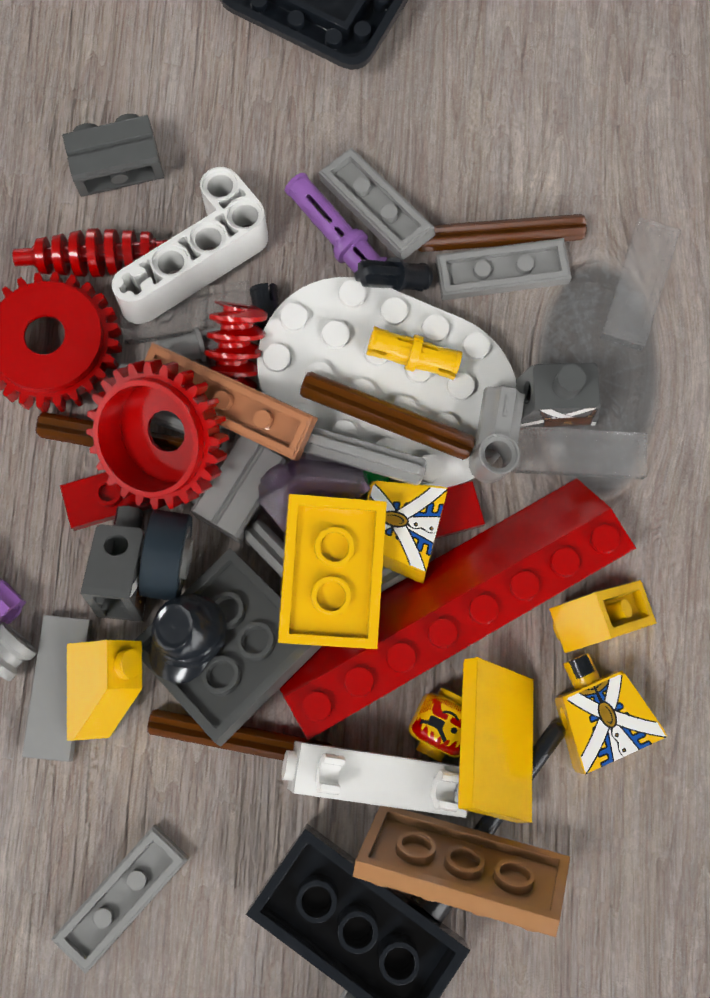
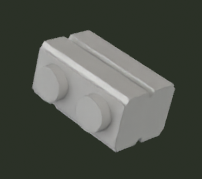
(234, 495)

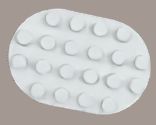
(328, 333)

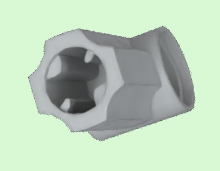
(497, 431)

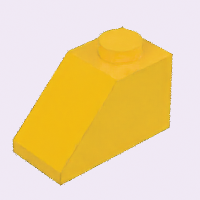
(602, 616)
(101, 686)

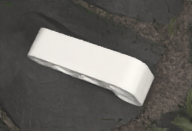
(222, 228)

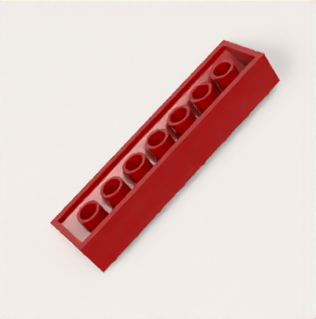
(461, 602)

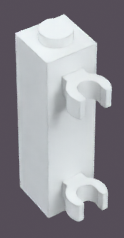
(372, 778)

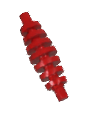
(86, 252)

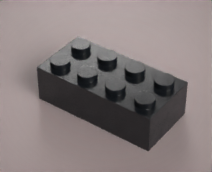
(353, 930)

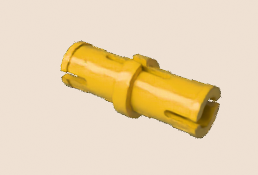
(414, 353)

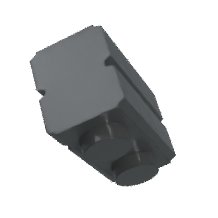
(113, 154)

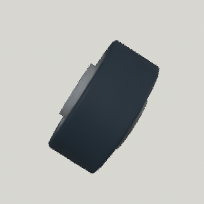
(165, 555)

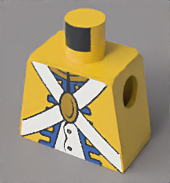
(410, 525)
(603, 716)

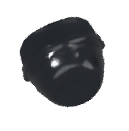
(186, 637)

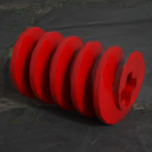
(235, 341)

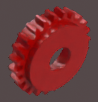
(79, 359)
(125, 439)

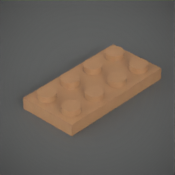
(465, 869)

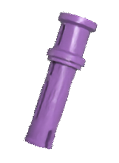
(353, 242)

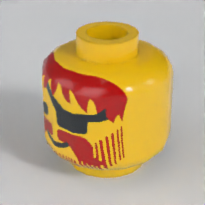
(438, 724)

